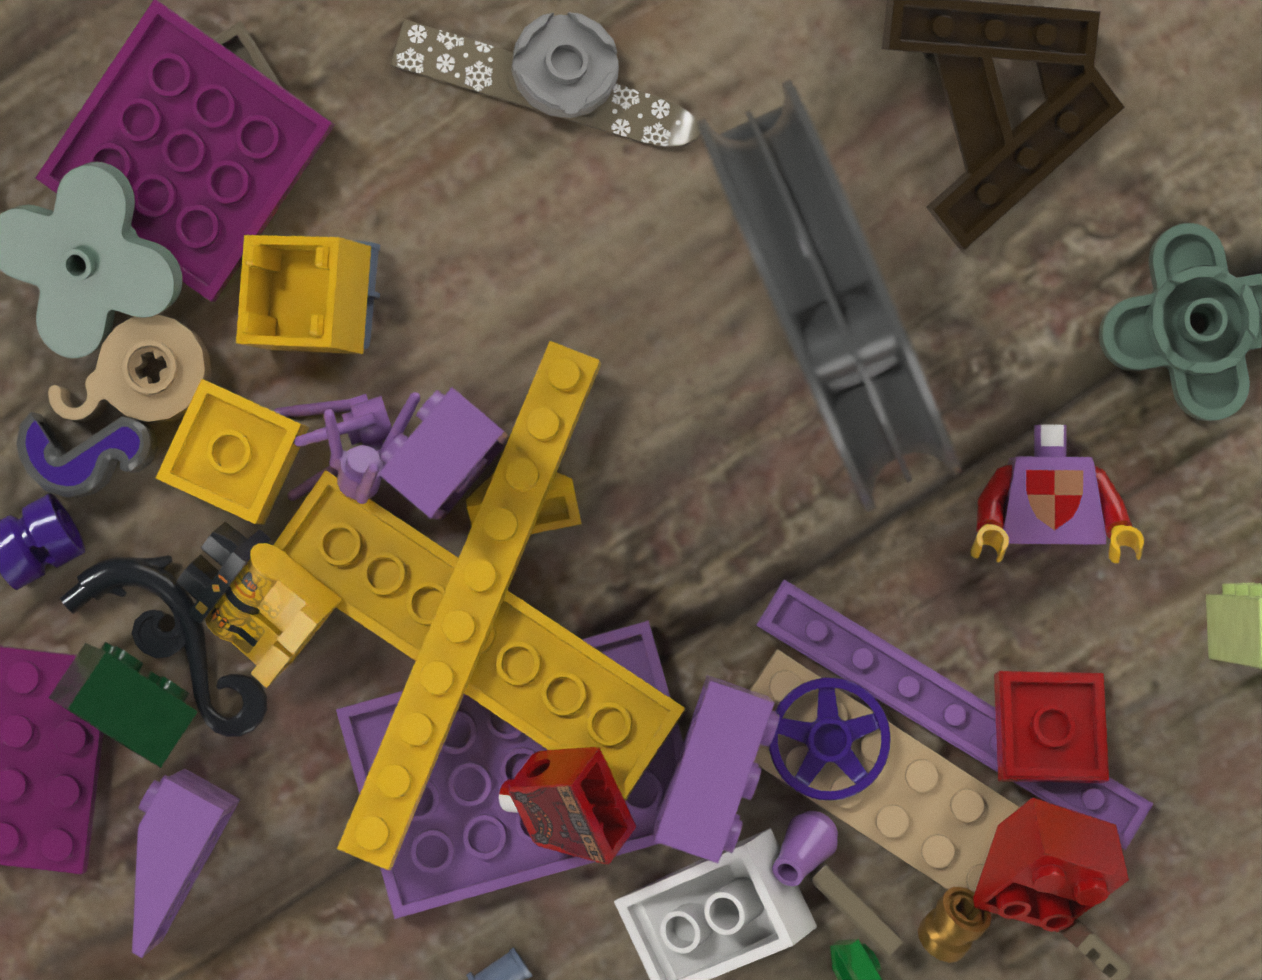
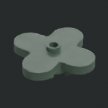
(87, 260)
(1155, 328)

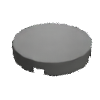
(565, 64)

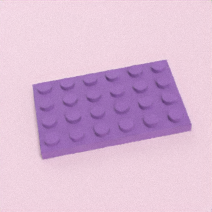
(460, 833)

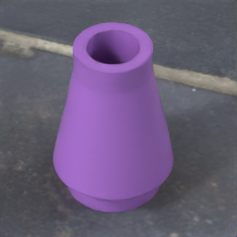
(806, 845)

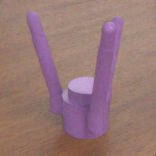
(364, 424)
(360, 465)

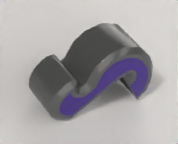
(89, 464)

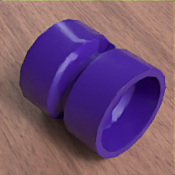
(37, 539)

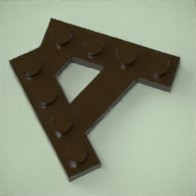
(1000, 161)

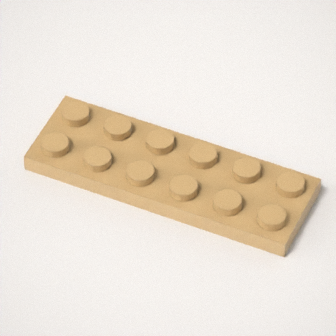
(916, 805)

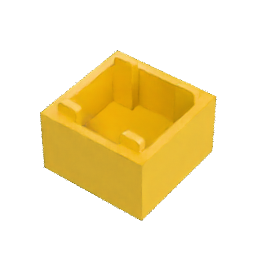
(303, 294)
(231, 452)

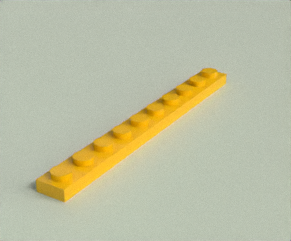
(469, 606)

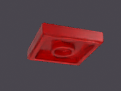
(1051, 727)

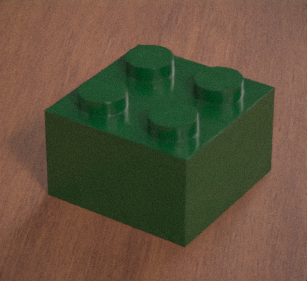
(128, 707)

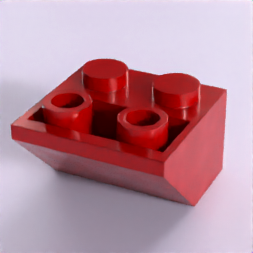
(1050, 866)

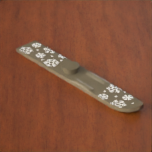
(489, 72)

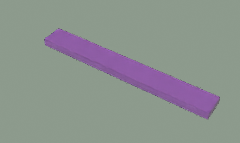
(929, 699)

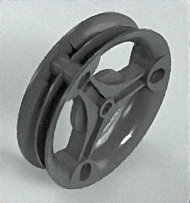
(828, 292)

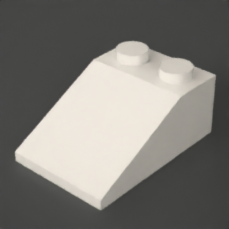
(716, 914)

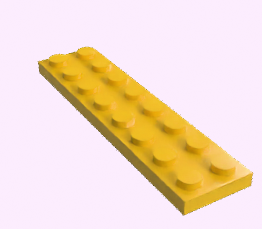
(530, 665)

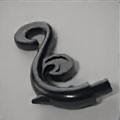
(149, 574)

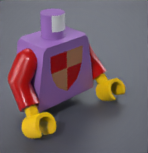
(1053, 502)

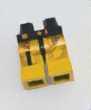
(257, 599)

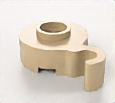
(121, 378)

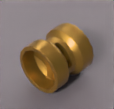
(953, 925)

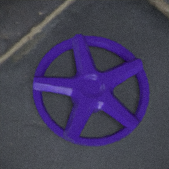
(830, 739)

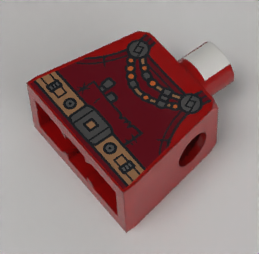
(570, 803)

